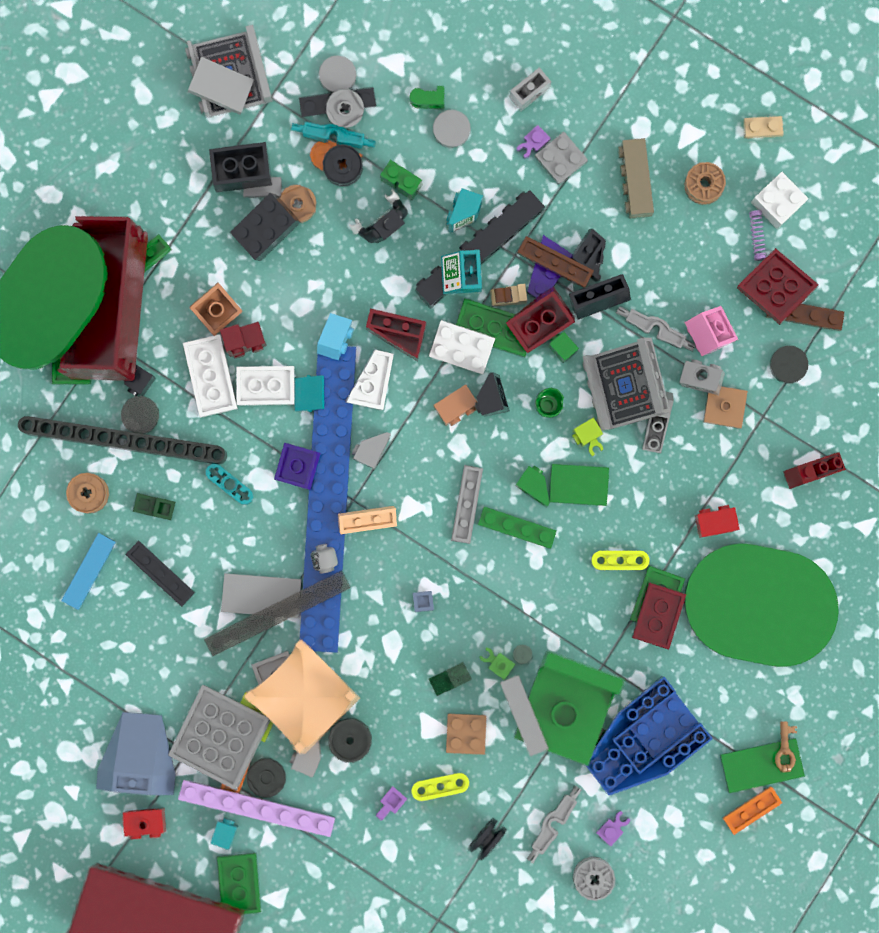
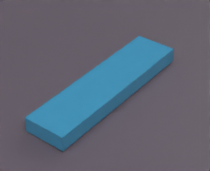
(88, 571)

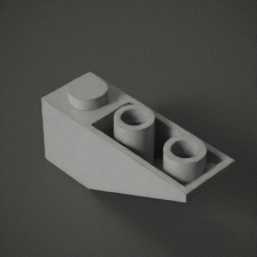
(657, 428)
(307, 762)

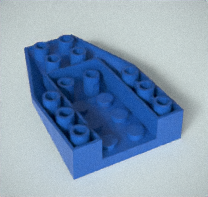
(646, 740)

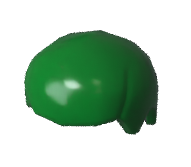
(549, 402)

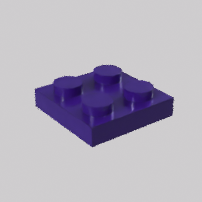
(297, 466)

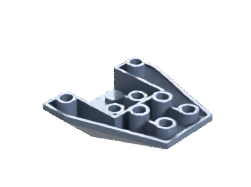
(138, 757)

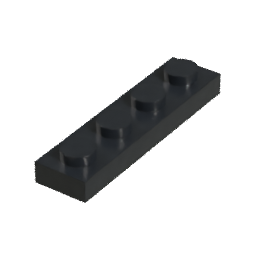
(316, 104)
(160, 573)

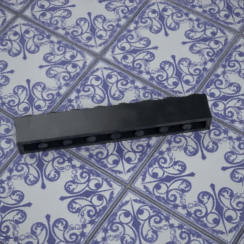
(488, 241)

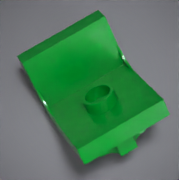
(571, 705)

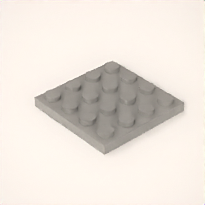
(219, 737)

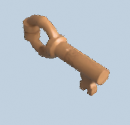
(784, 730)

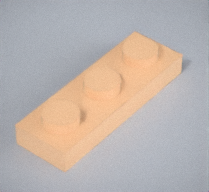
(367, 519)

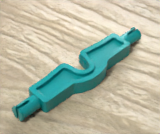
(323, 132)

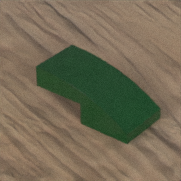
(154, 506)

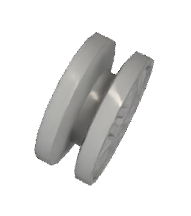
(582, 881)

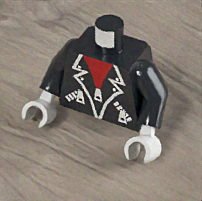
(385, 224)

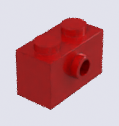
(716, 522)
(144, 822)

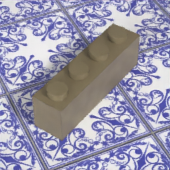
(637, 178)

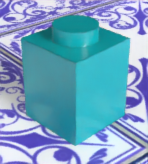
(224, 833)

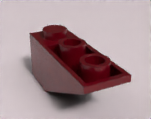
(814, 470)

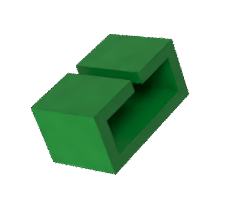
(408, 183)

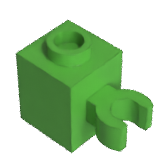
(499, 665)

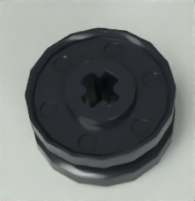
(341, 154)
(487, 839)

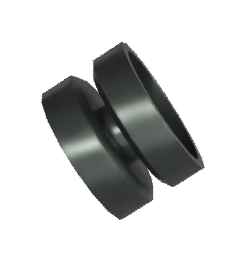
(350, 728)

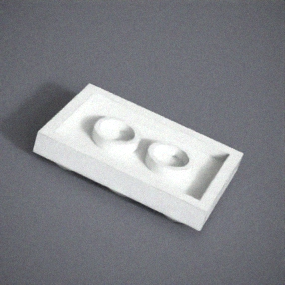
(462, 347)
(265, 385)

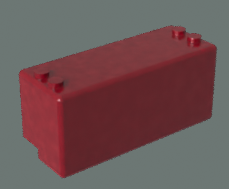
(110, 339)
(132, 904)

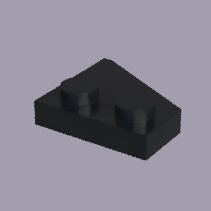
(591, 252)

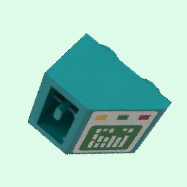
(466, 210)
(461, 272)

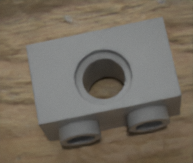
(530, 89)
(711, 384)

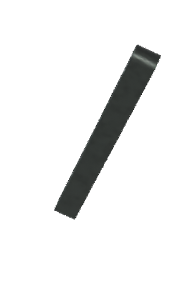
(113, 440)

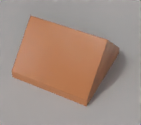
(215, 309)

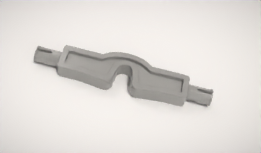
(646, 324)
(547, 832)

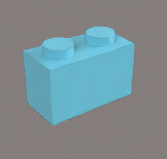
(334, 337)

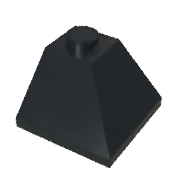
(492, 397)

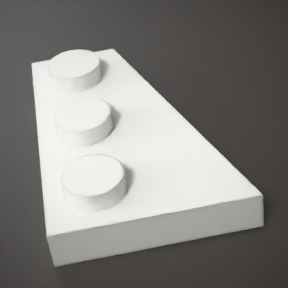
(373, 382)

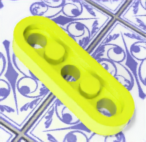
(629, 560)
(431, 786)

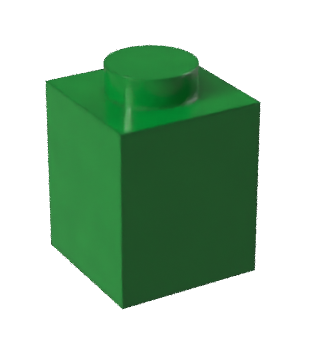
(563, 346)

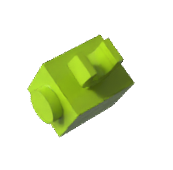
(587, 434)

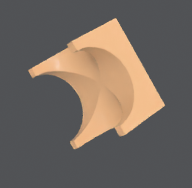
(303, 697)

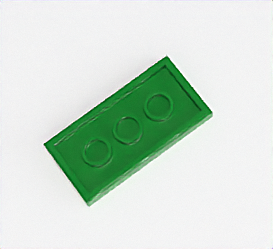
(492, 323)
(757, 766)

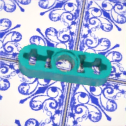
(215, 479)

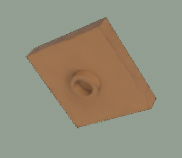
(726, 408)

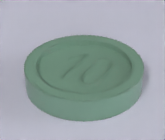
(522, 654)

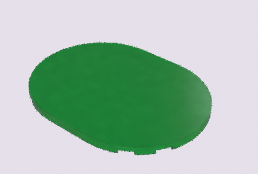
(49, 296)
(761, 605)

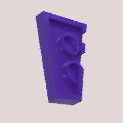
(542, 278)

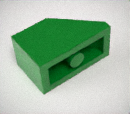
(534, 485)

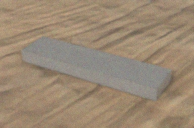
(467, 504)
(524, 715)

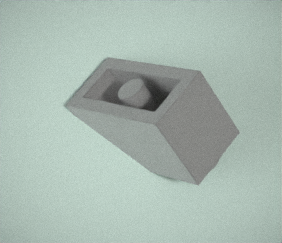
(371, 450)

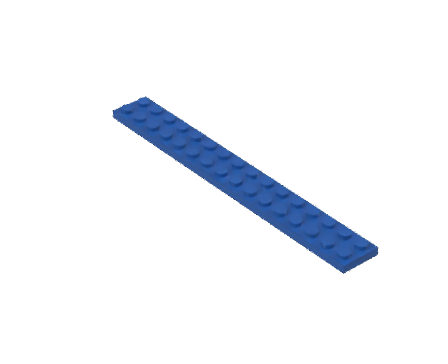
(328, 494)

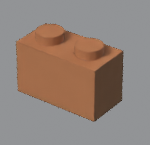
(456, 405)

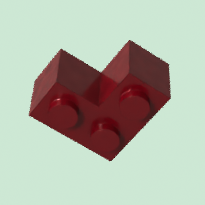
(243, 339)

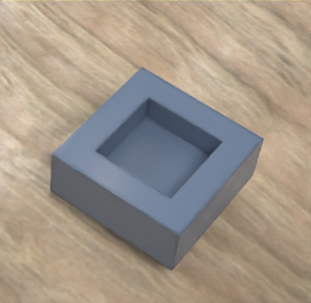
(423, 601)

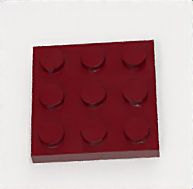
(777, 286)

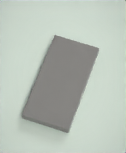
(253, 593)

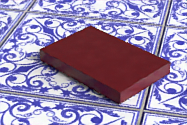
(658, 616)

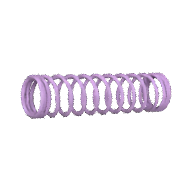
(759, 256)

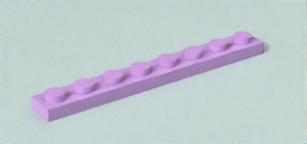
(256, 808)

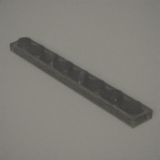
(277, 613)

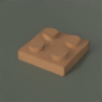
(466, 734)

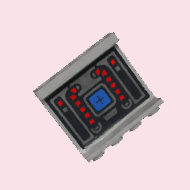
(240, 54)
(626, 384)

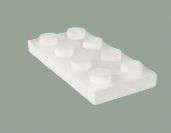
(210, 376)

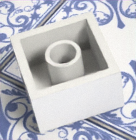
(779, 200)

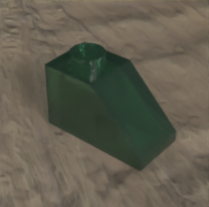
(450, 678)

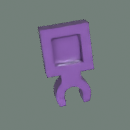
(535, 140)
(611, 831)

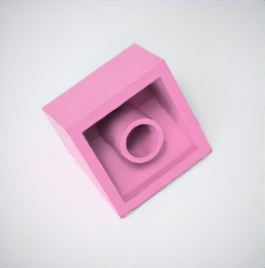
(711, 330)

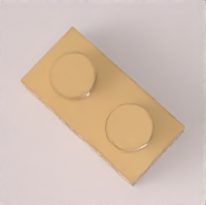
(763, 127)

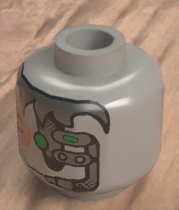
(324, 558)

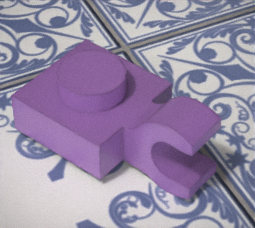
(392, 801)

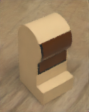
(509, 296)

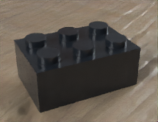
(240, 167)
(265, 227)

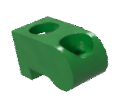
(427, 99)

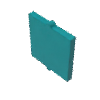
(309, 393)

